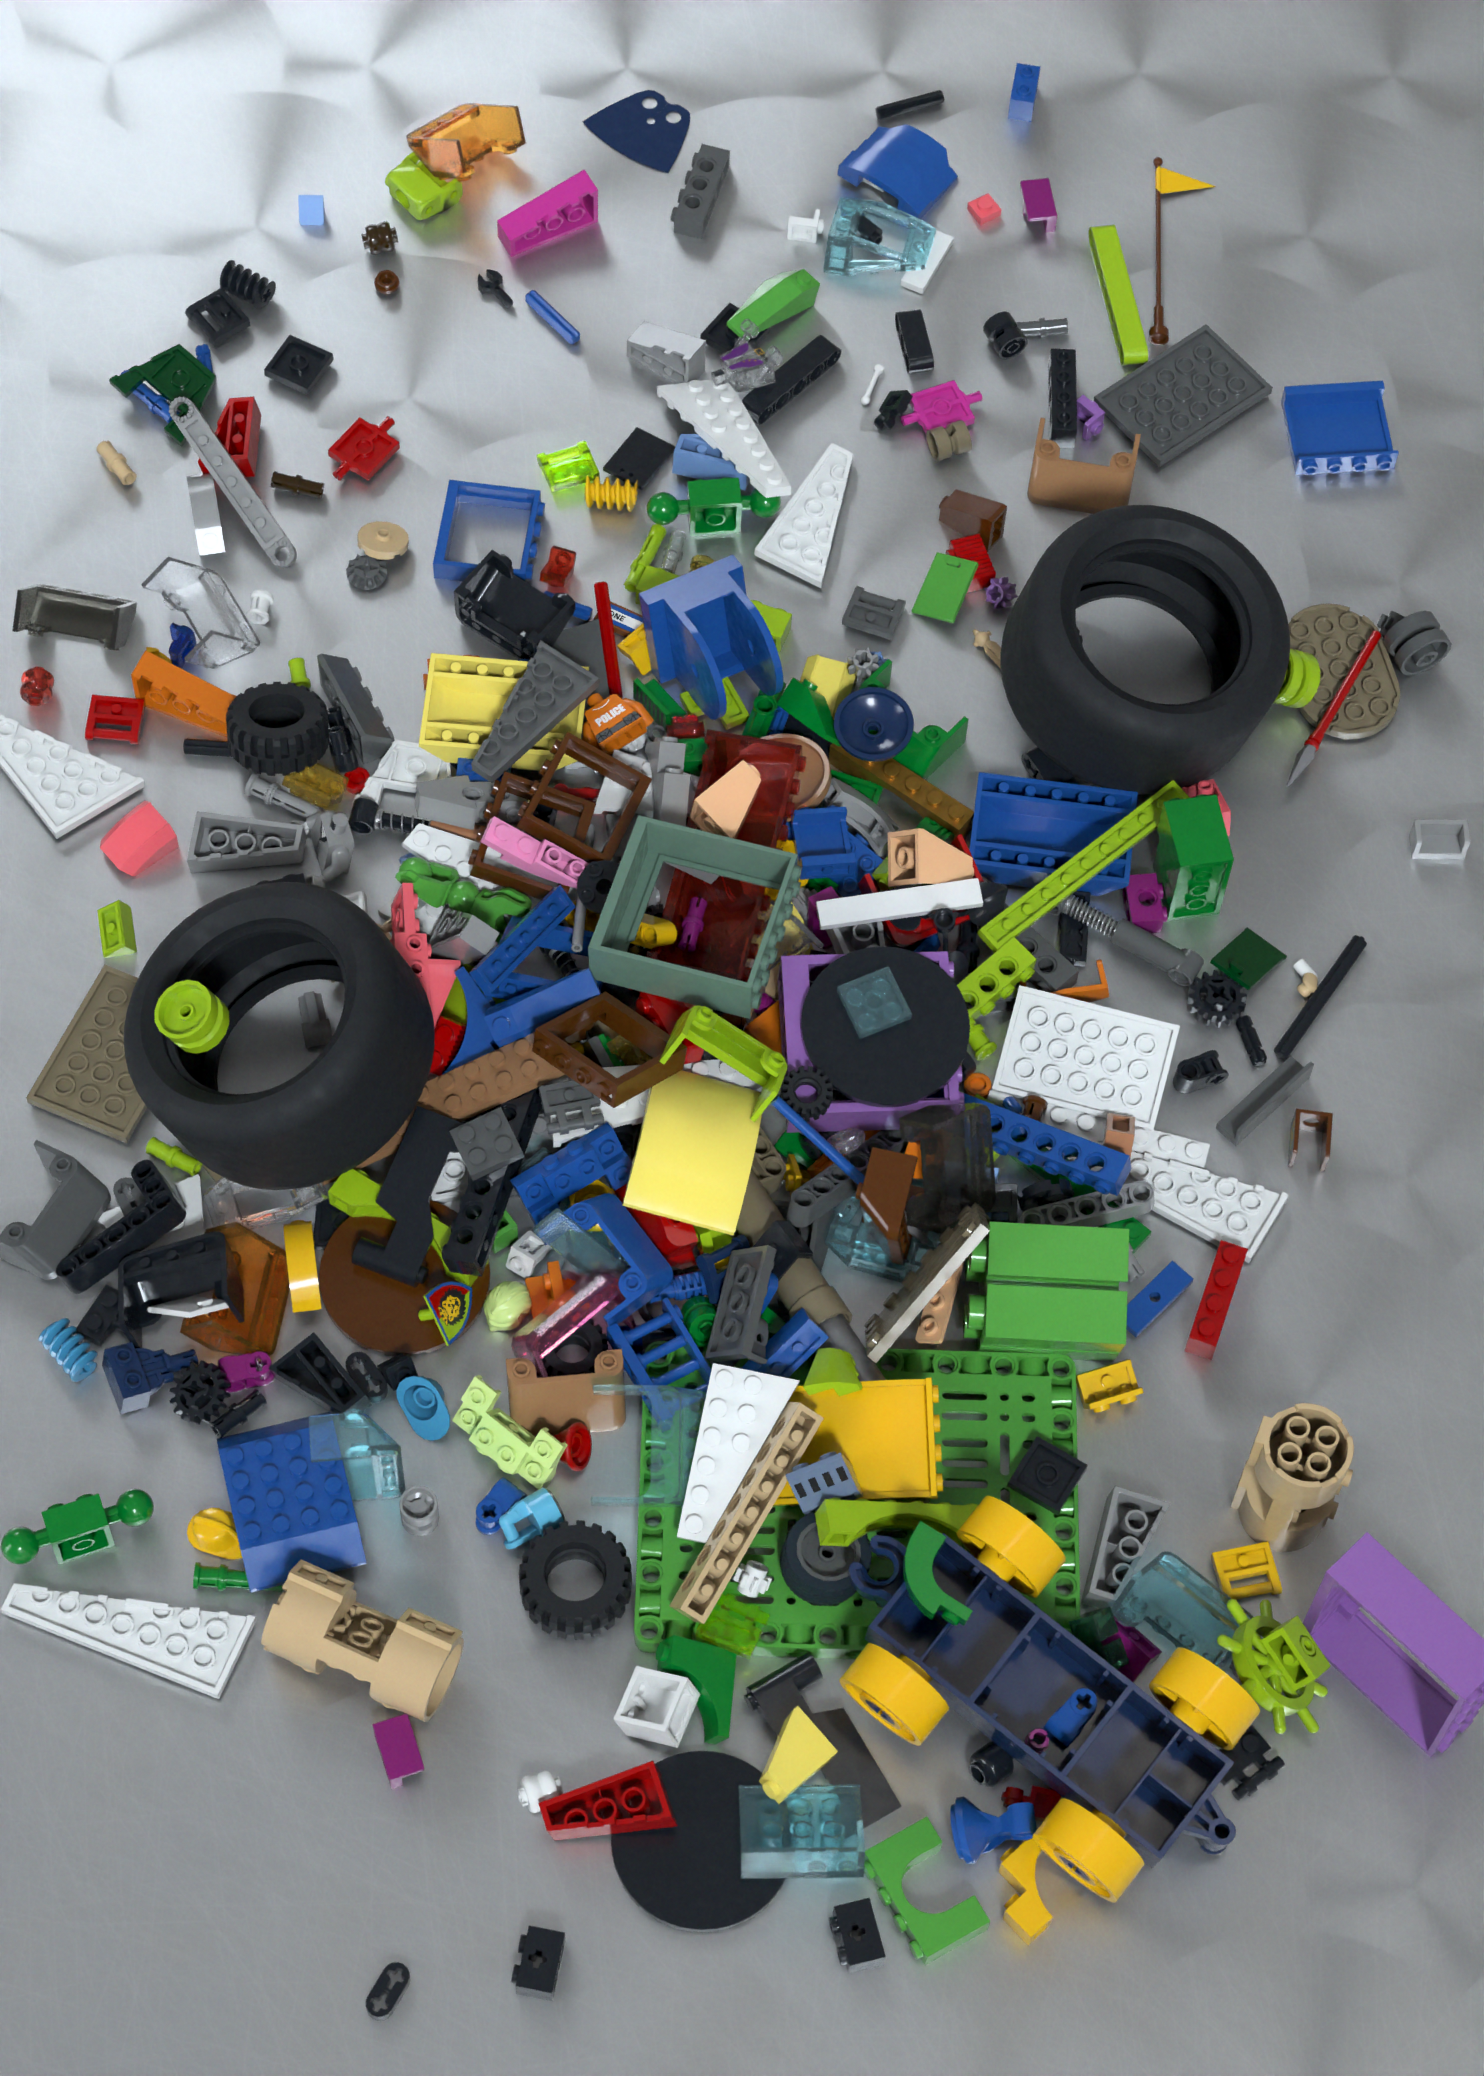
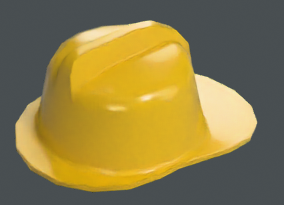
(214, 1533)

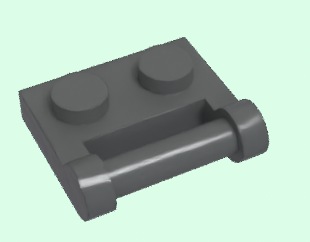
(872, 618)

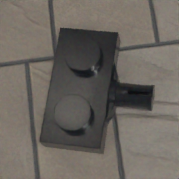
(101, 1317)

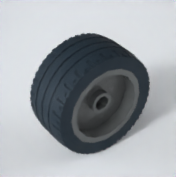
(818, 1571)

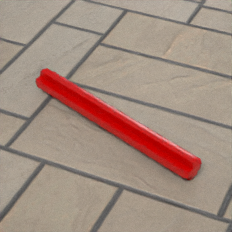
(608, 638)

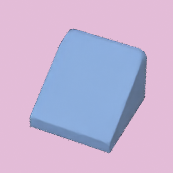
(311, 209)

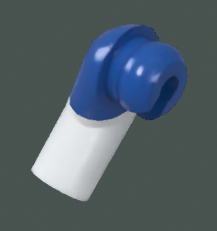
(1004, 1100)

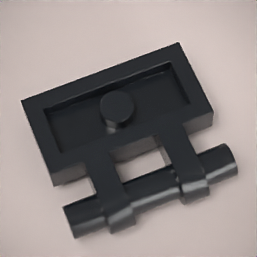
(1246, 1752)

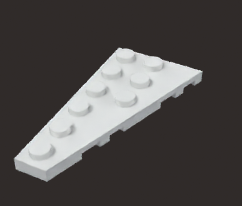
(806, 526)
(733, 1427)

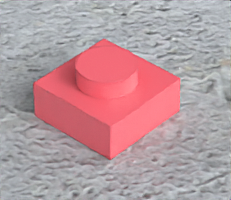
(984, 209)

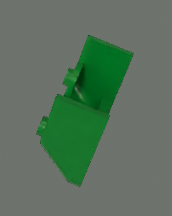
(928, 747)

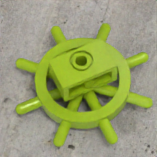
(1282, 1662)

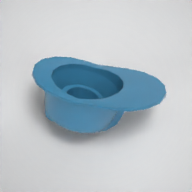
(424, 1406)

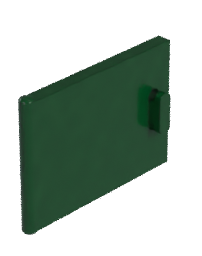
(1248, 959)

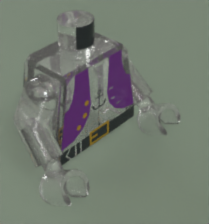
(747, 364)

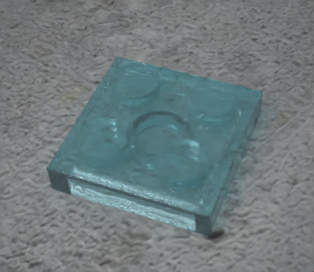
(874, 1002)

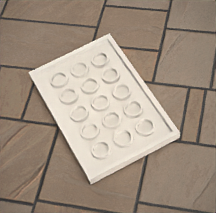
(1085, 1056)

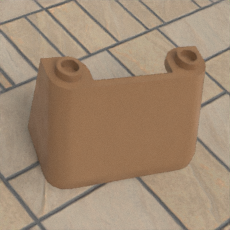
(566, 1399)

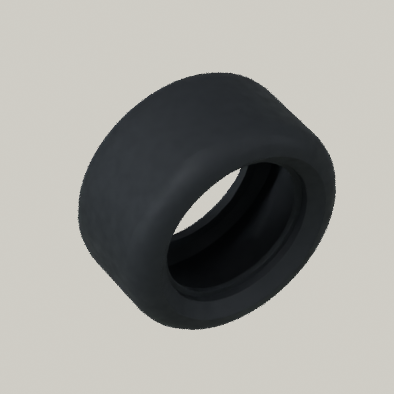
(1191, 574)
(340, 1103)

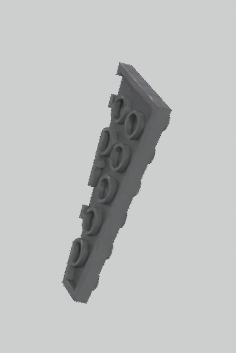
(535, 706)

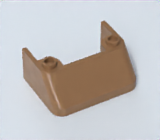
(1079, 484)

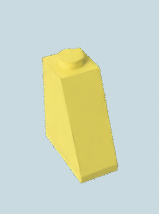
(795, 1756)

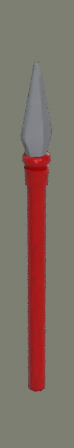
(1313, 742)

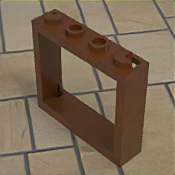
(601, 763)
(551, 798)
(626, 1022)

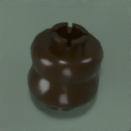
(379, 238)

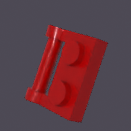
(115, 712)

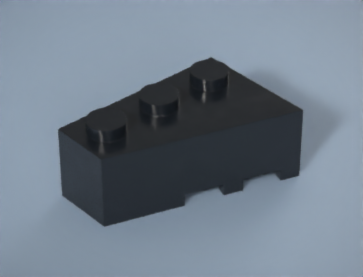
(319, 1377)

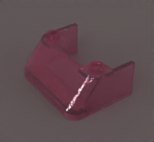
(566, 1316)

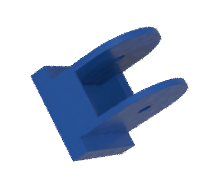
(708, 631)

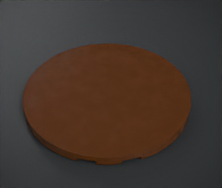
(378, 1309)

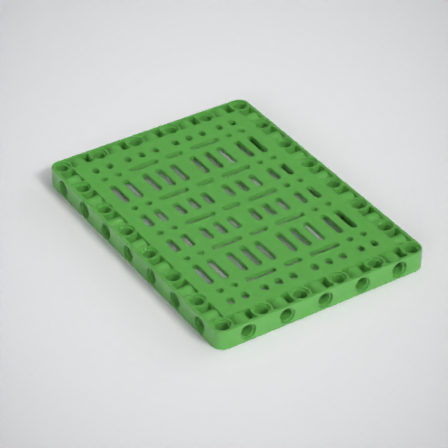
(801, 1625)

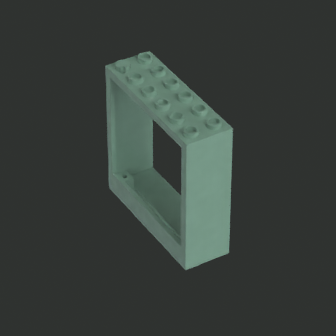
(630, 893)

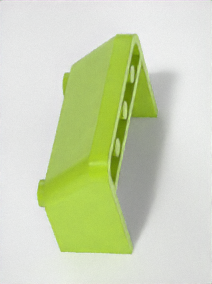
(733, 1048)

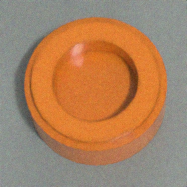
(977, 1084)

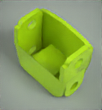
(419, 190)

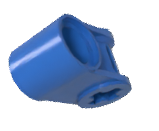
(497, 1503)
(1069, 1720)

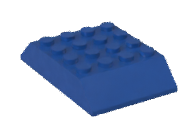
(1035, 826)
(288, 1504)

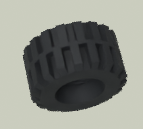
(588, 1337)

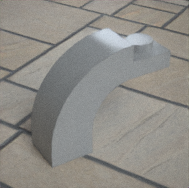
(205, 514)
(862, 815)

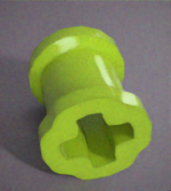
(980, 1043)

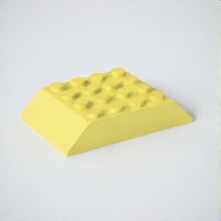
(466, 699)

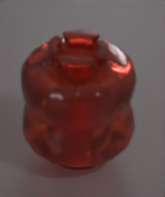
(36, 686)
(685, 727)

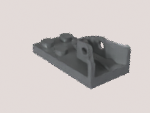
(740, 1308)

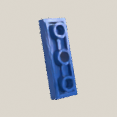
(1165, 1289)

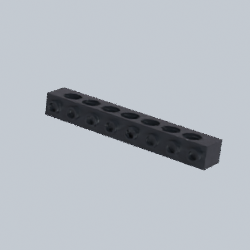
(490, 1207)

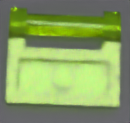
(571, 471)

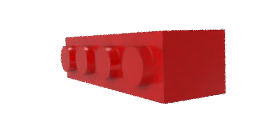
(1216, 1300)

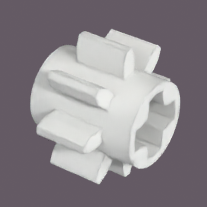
(752, 1578)

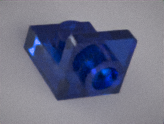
(182, 644)

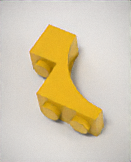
(1025, 1912)

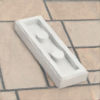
(919, 279)

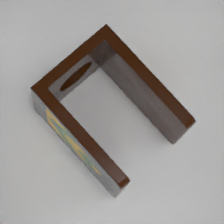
(1324, 1126)

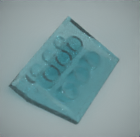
(805, 1836)

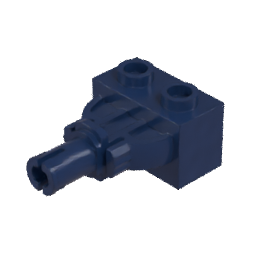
(140, 1373)

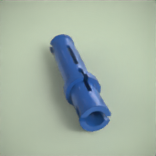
(156, 403)

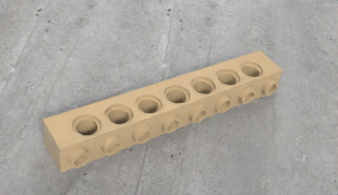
(746, 1512)

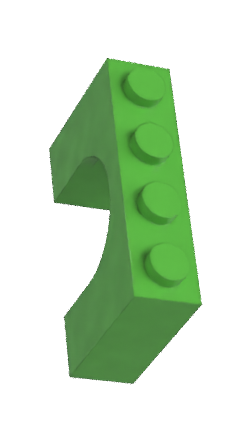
(929, 1933)

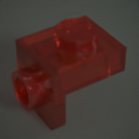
(559, 567)

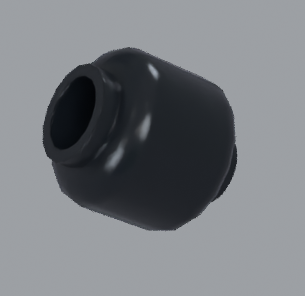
(990, 1765)

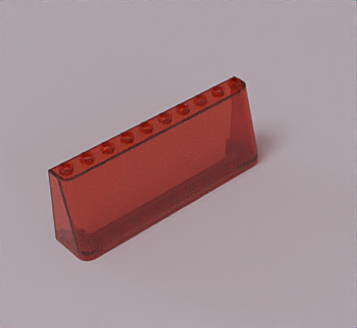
(735, 906)

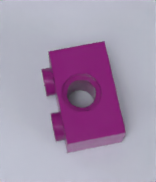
(1148, 890)

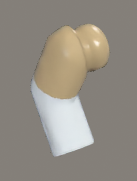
(1308, 976)

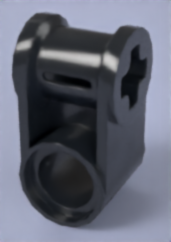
(1204, 1072)

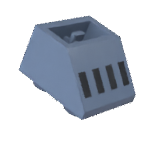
(823, 1480)

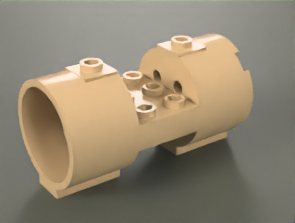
(1293, 1476)
(324, 1625)

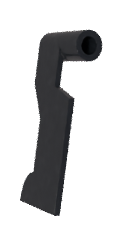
(407, 1197)
(853, 1764)

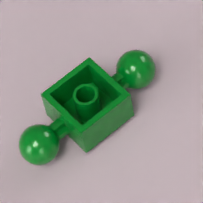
(711, 506)
(77, 1527)

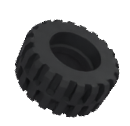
(277, 728)
(574, 1543)

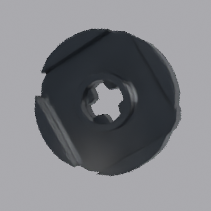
(1045, 1193)

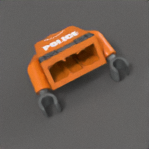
(616, 723)

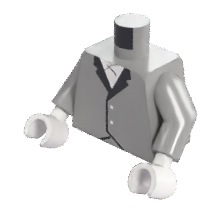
(331, 842)

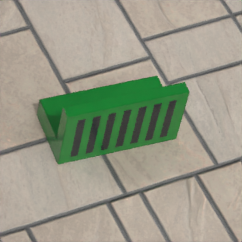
(657, 702)

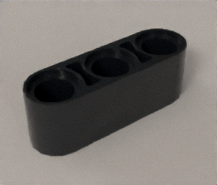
(914, 341)

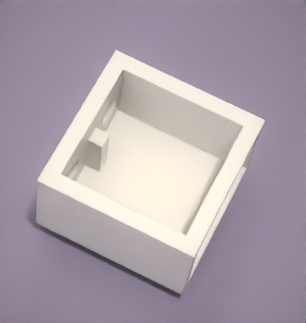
(658, 1708)

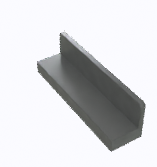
(1264, 1100)

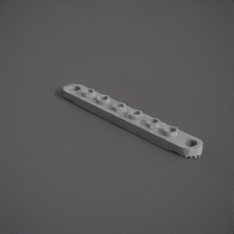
(232, 482)

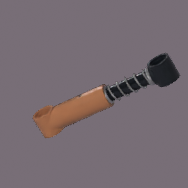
(367, 817)

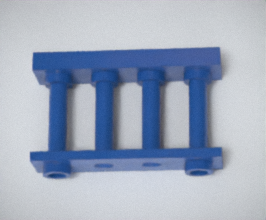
(636, 1363)

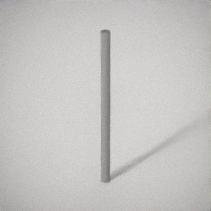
(580, 912)

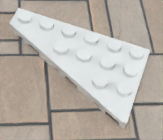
(58, 780)

